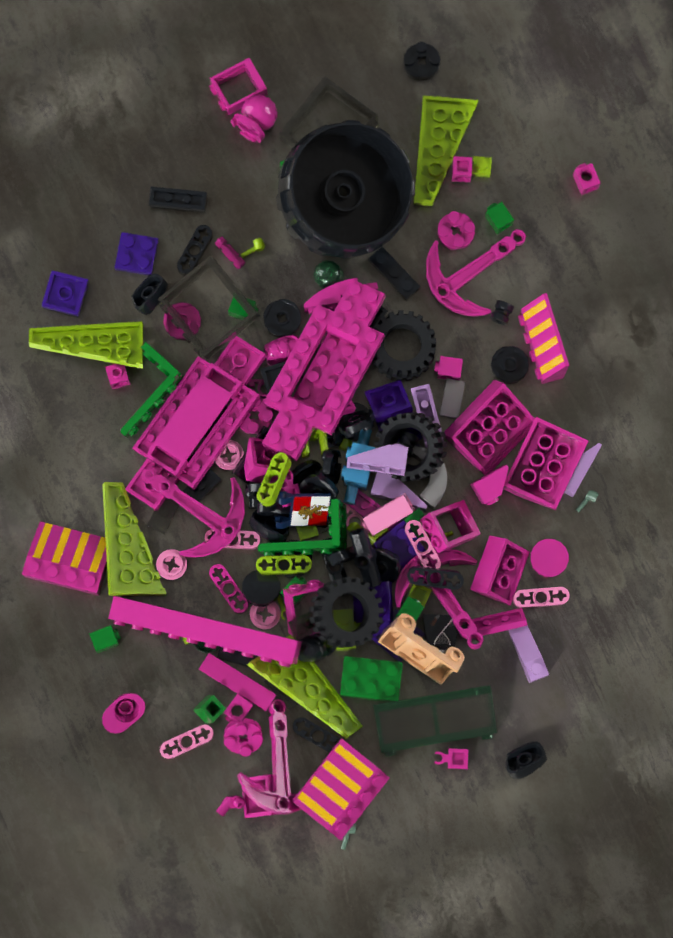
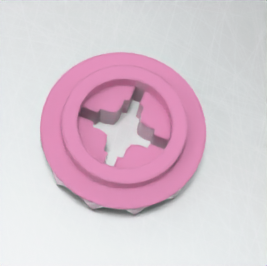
(233, 447)
(167, 556)
(271, 621)

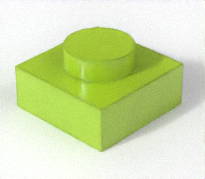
(481, 166)
(307, 532)
(420, 593)

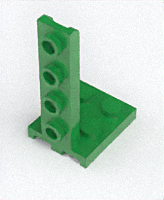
(157, 398)
(337, 530)

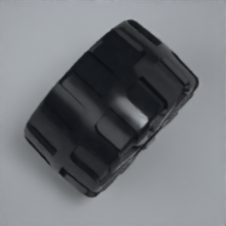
(376, 185)

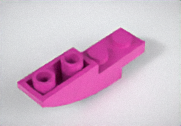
(331, 295)

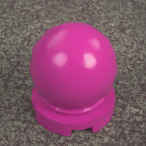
(256, 116)

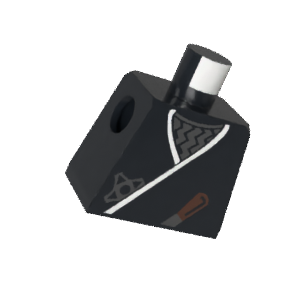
(440, 631)

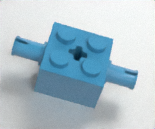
(355, 478)

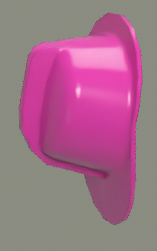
(123, 713)

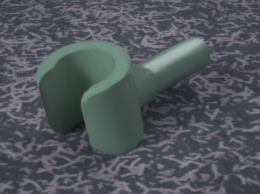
(591, 495)
(352, 830)

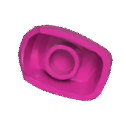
(280, 349)

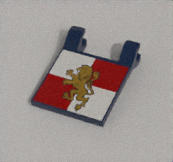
(304, 509)

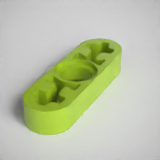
(274, 488)
(297, 558)

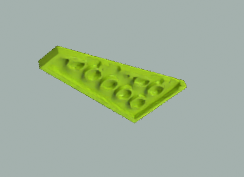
(127, 553)
(311, 690)

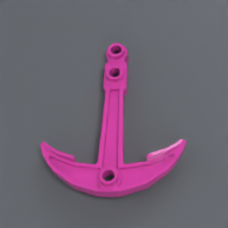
(456, 281)
(204, 514)
(445, 596)
(280, 769)

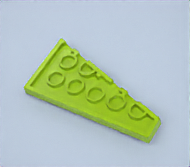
(441, 132)
(103, 342)

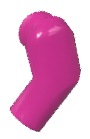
(229, 803)

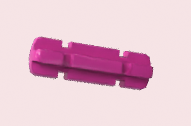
(230, 252)

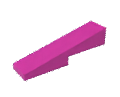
(237, 682)

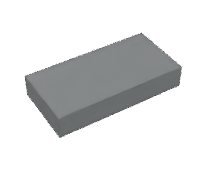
(452, 398)

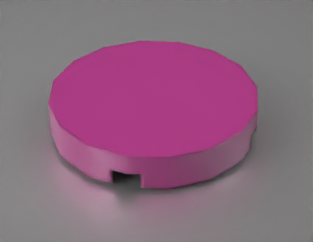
(190, 316)
(549, 558)

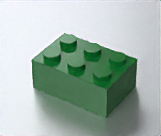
(371, 679)

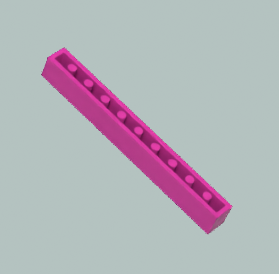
(205, 630)

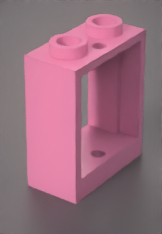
(388, 514)

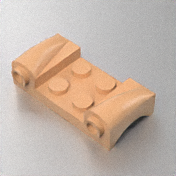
(413, 649)

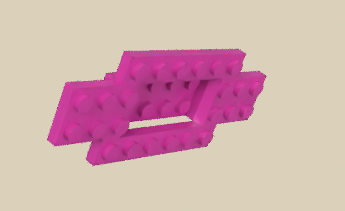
(332, 374)
(189, 416)

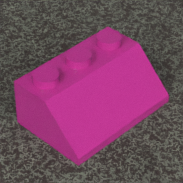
(500, 570)

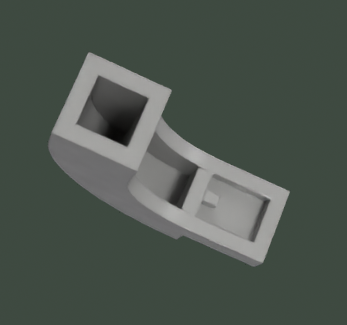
(437, 485)

